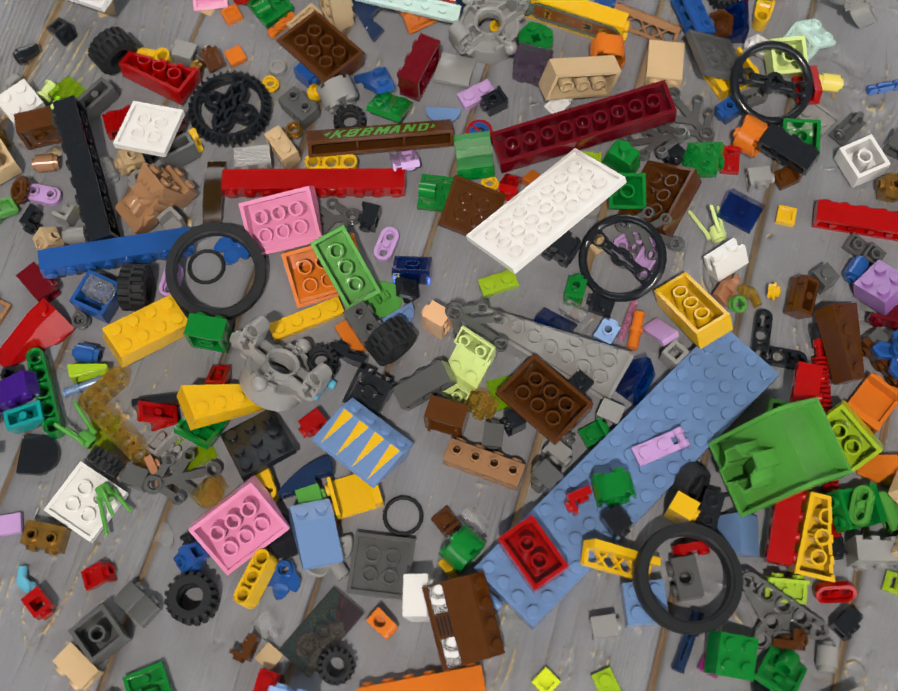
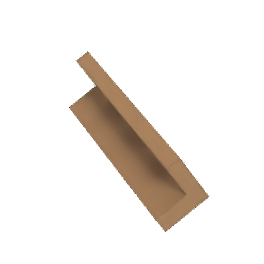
(652, 20)

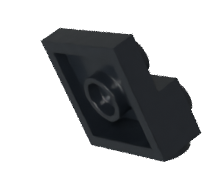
(370, 389)

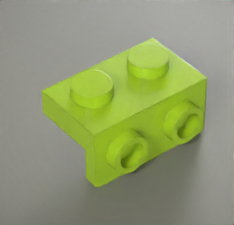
(792, 587)

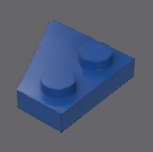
(376, 80)

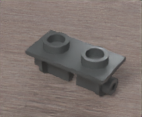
(848, 128)

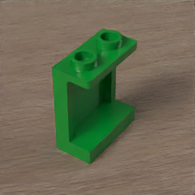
(840, 509)

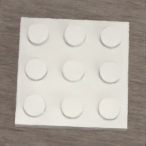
(149, 129)
(77, 505)

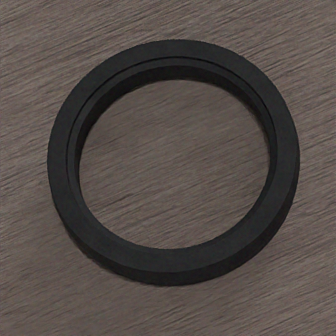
(207, 230)
(728, 558)

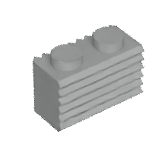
(253, 157)

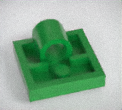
(270, 11)
(389, 106)
(705, 158)
(433, 192)
(201, 436)
(780, 670)
(149, 679)

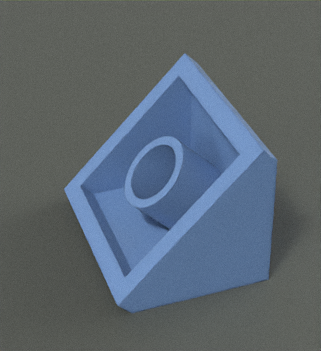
(740, 533)

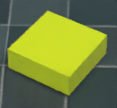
(546, 680)

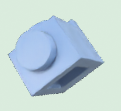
(604, 337)

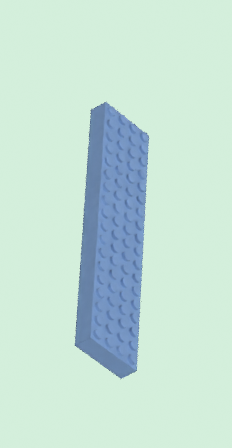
(702, 396)

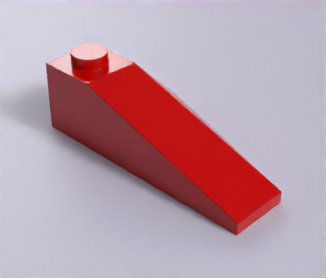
(38, 329)

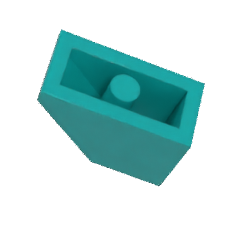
(24, 417)

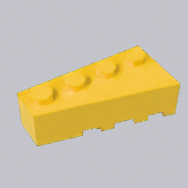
(214, 404)
(816, 539)

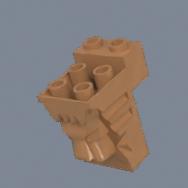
(152, 194)

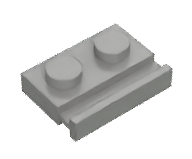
(818, 112)

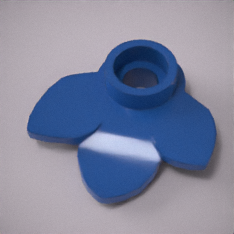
(231, 250)
(284, 582)

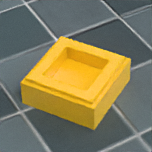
(785, 215)

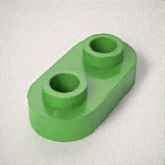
(861, 506)

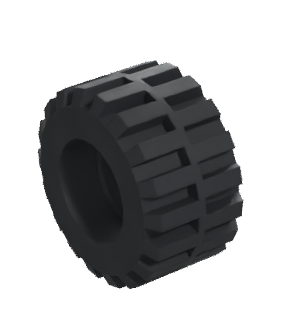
(110, 48)
(135, 287)
(390, 341)
(180, 587)

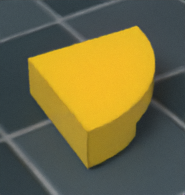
(193, 133)
(447, 569)

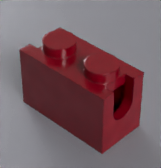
(37, 285)

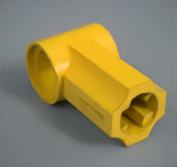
(161, 53)

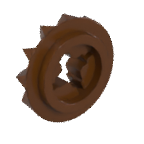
(20, 189)

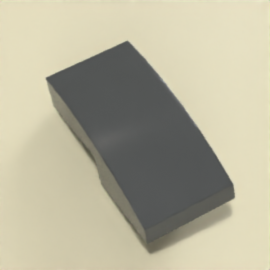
(857, 246)

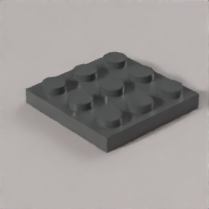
(713, 54)
(380, 565)

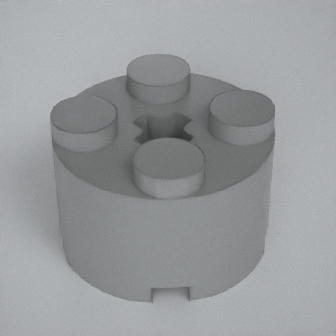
(337, 93)

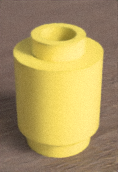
(831, 82)

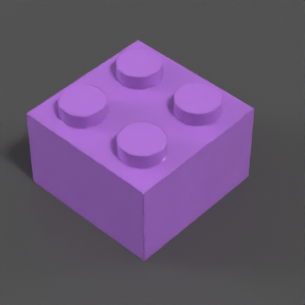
(878, 287)

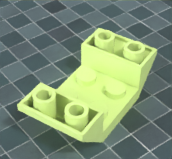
(468, 364)

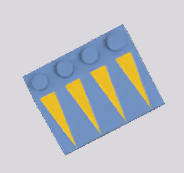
(363, 442)

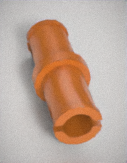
(635, 330)

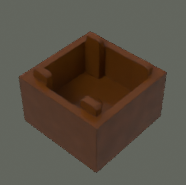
(37, 128)
(446, 416)

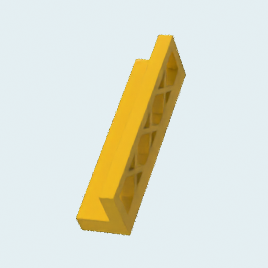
(614, 552)

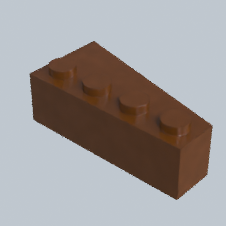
(841, 341)

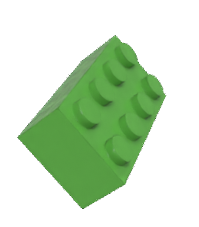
(345, 266)

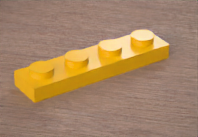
(306, 319)

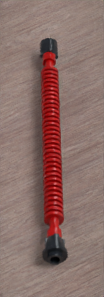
(838, 545)

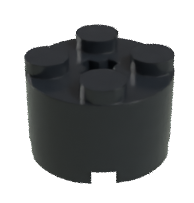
(563, 249)

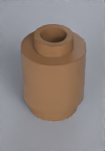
(46, 163)

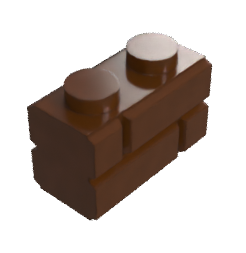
(802, 297)

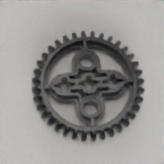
(230, 108)

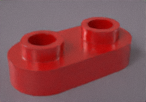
(691, 548)
(833, 592)

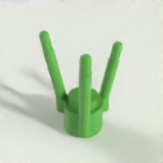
(85, 438)
(105, 495)

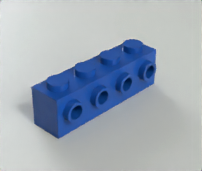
(693, 16)

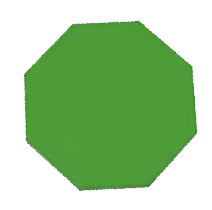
(385, 301)

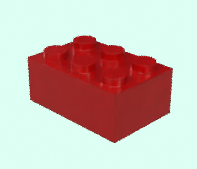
(532, 554)

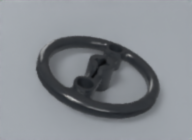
(776, 78)
(653, 277)

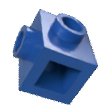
(191, 557)

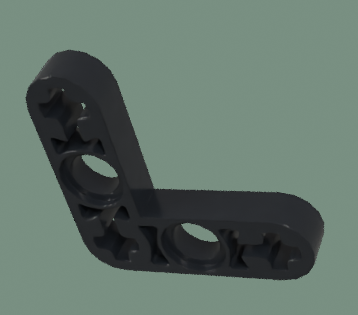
(763, 345)

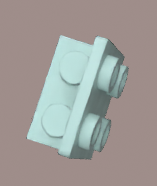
(815, 35)

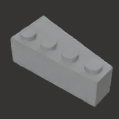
(870, 552)

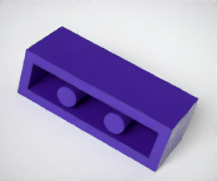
(18, 389)

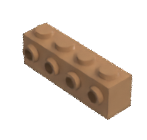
(484, 464)

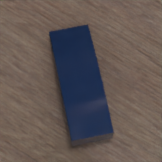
(307, 476)

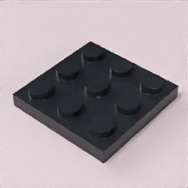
(257, 444)

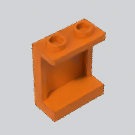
(874, 401)

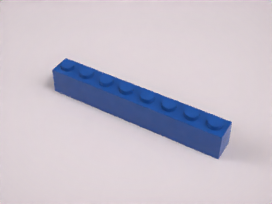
(109, 253)

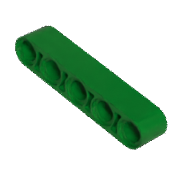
(51, 399)

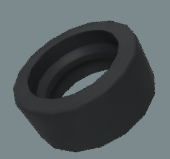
(692, 480)

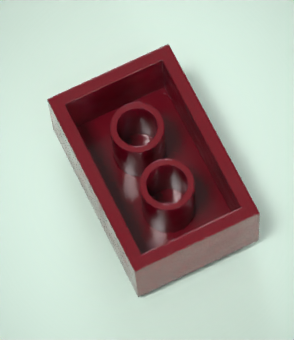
(419, 67)

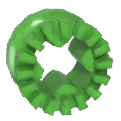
(734, 299)

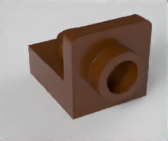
(723, 23)
(212, 58)
(786, 177)
(446, 522)
(796, 642)
(249, 648)

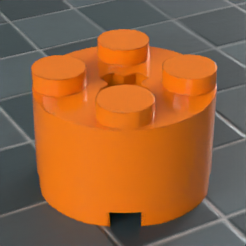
(607, 45)
(749, 135)

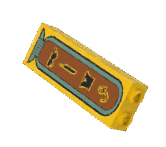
(579, 17)

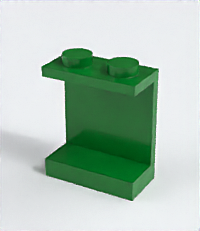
(474, 155)

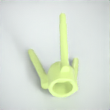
(717, 231)

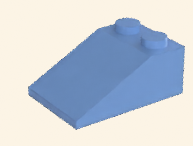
(315, 534)

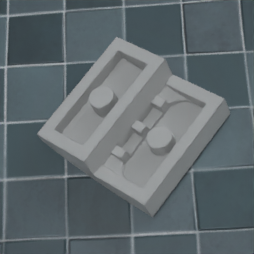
(455, 70)
(163, 443)

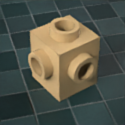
(128, 161)
(47, 238)

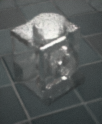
(92, 289)

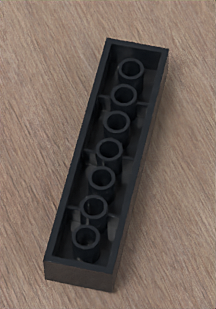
(86, 169)

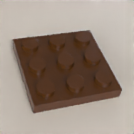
(468, 205)

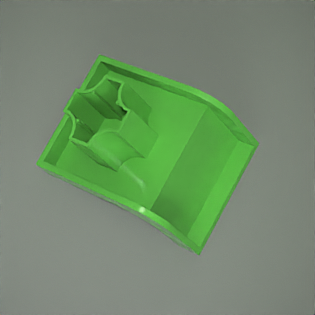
(779, 455)

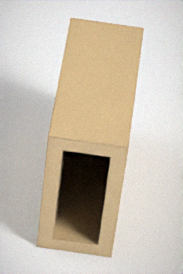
(664, 63)

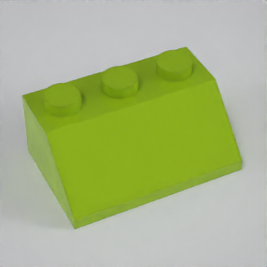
(853, 435)

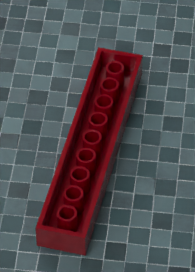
(583, 126)

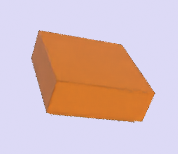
(231, 14)
(235, 56)

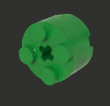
(536, 35)
(613, 487)
(462, 549)

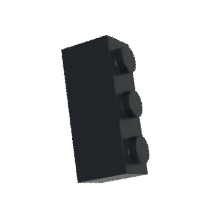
(788, 149)

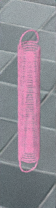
(630, 314)

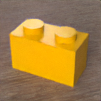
(682, 509)

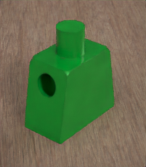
(622, 157)

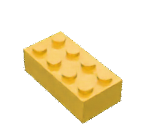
(693, 310)
(145, 331)

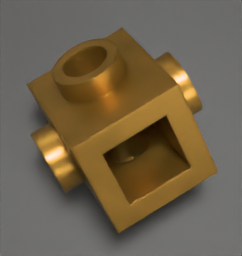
(888, 188)

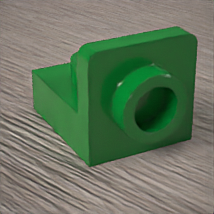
(594, 433)

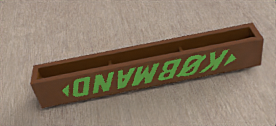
(380, 138)

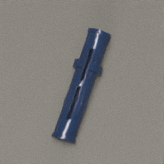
(680, 665)

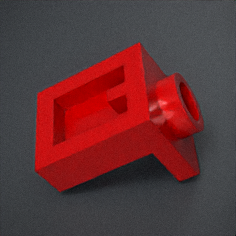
(731, 160)
(579, 496)
(98, 575)

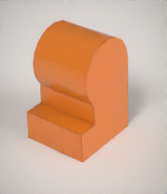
(382, 623)

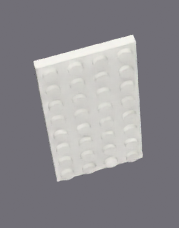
(545, 210)

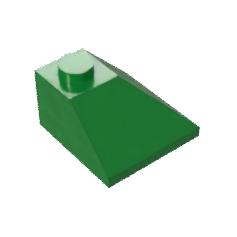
(631, 195)

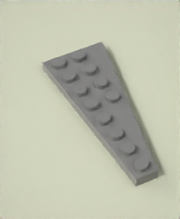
(566, 352)

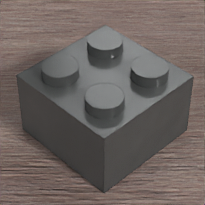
(99, 635)

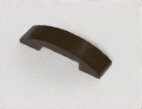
(212, 192)

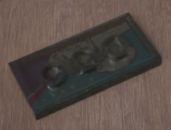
(320, 630)

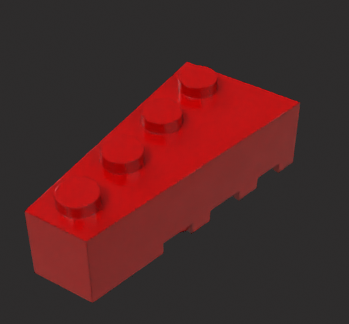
(161, 77)

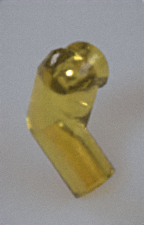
(750, 293)

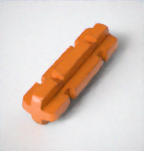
(280, 26)

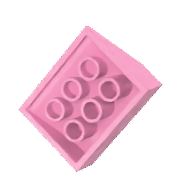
(283, 219)
(239, 525)

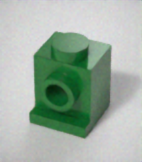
(573, 293)

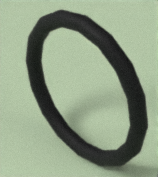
(199, 253)
(408, 532)

